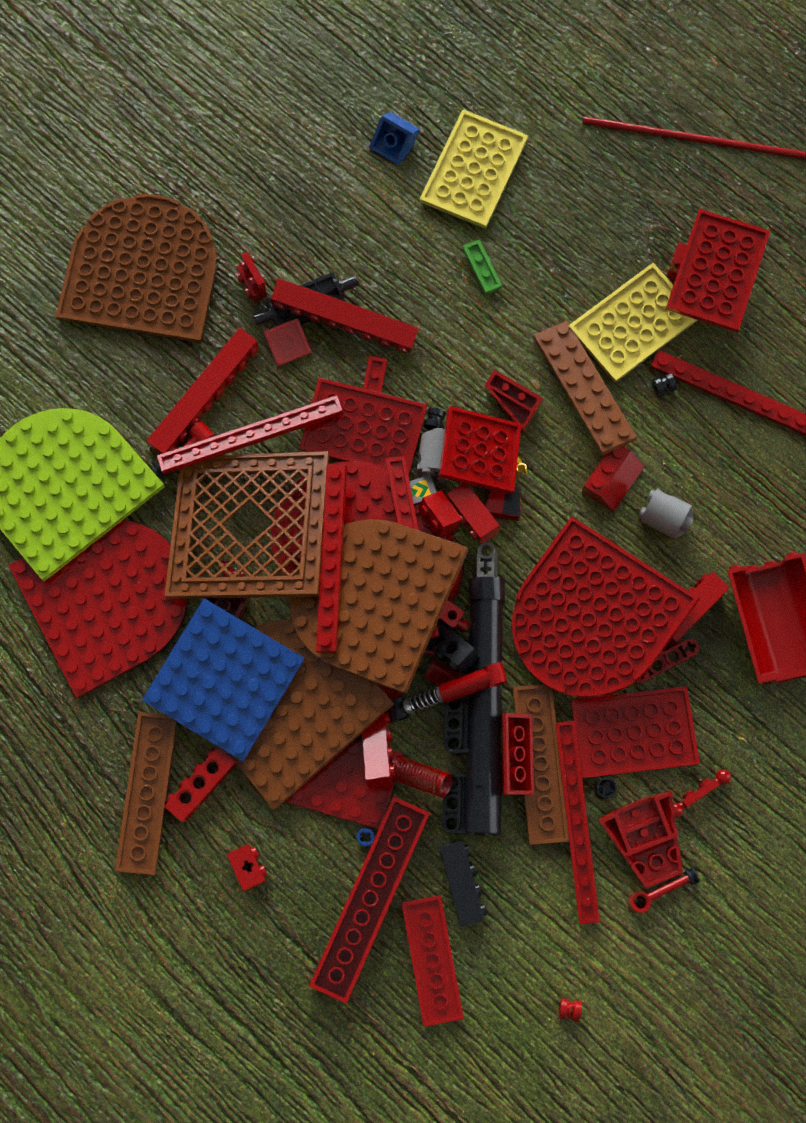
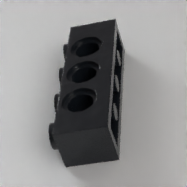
(463, 657)

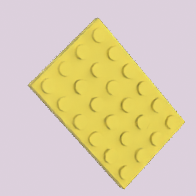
(473, 169)
(630, 323)

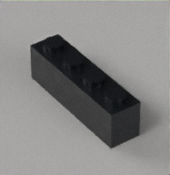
(461, 883)

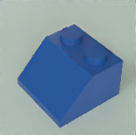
(394, 137)

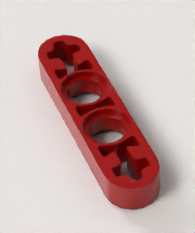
(667, 664)

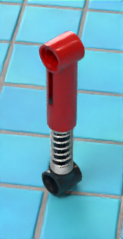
(488, 677)

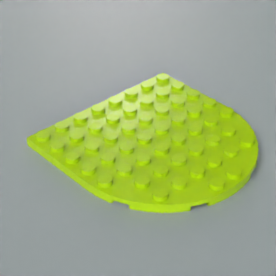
(67, 485)

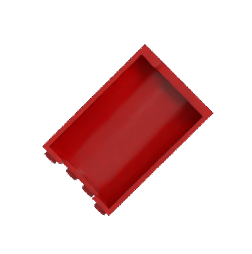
(773, 616)

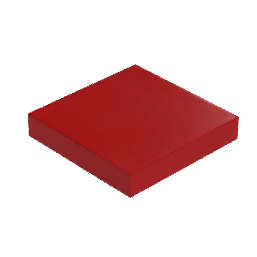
(287, 342)

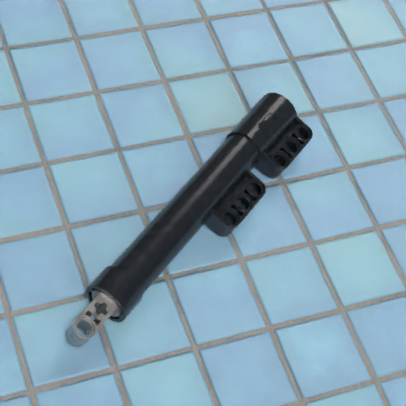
(479, 713)

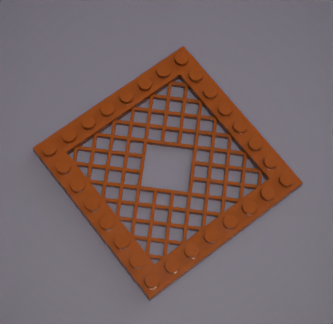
(306, 584)

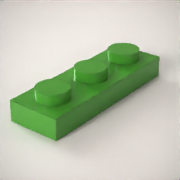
(482, 267)

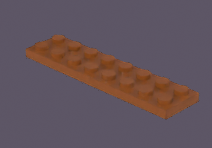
(585, 388)
(146, 794)
(546, 808)

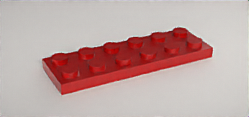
(432, 961)

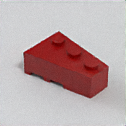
(514, 399)
(473, 513)

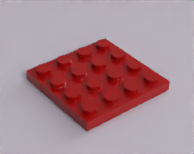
(480, 450)

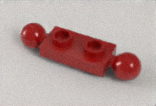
(722, 777)

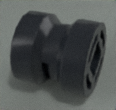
(664, 384)
(434, 418)
(605, 788)

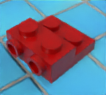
(251, 278)

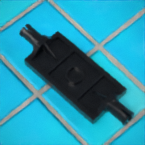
(326, 285)

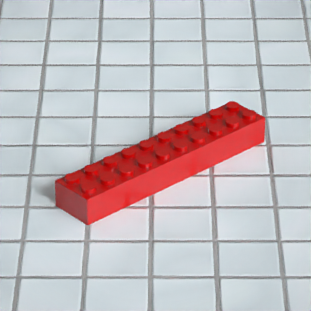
(369, 900)

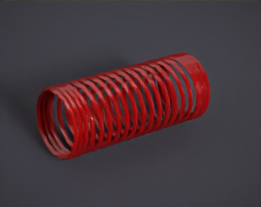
(428, 778)

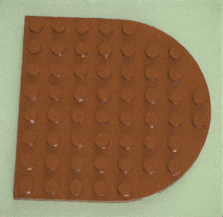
(141, 269)
(389, 600)
(311, 723)

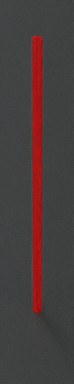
(694, 137)

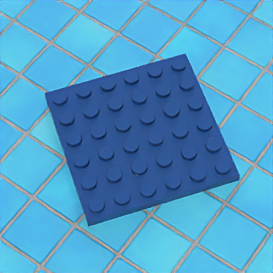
(223, 679)

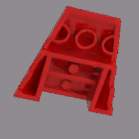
(647, 837)

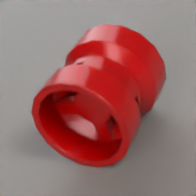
(565, 1010)

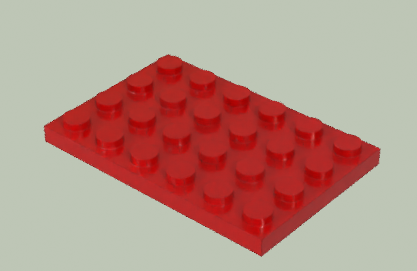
(718, 270)
(369, 430)
(635, 732)
(343, 790)

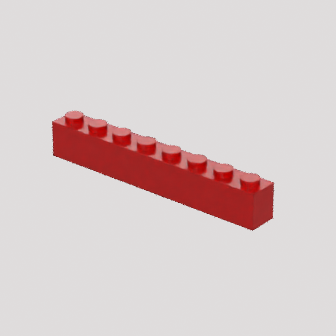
(343, 315)
(203, 392)

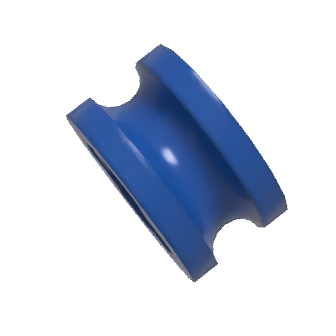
(365, 843)

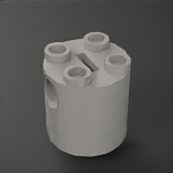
(430, 454)
(667, 514)

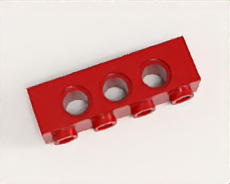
(198, 796)

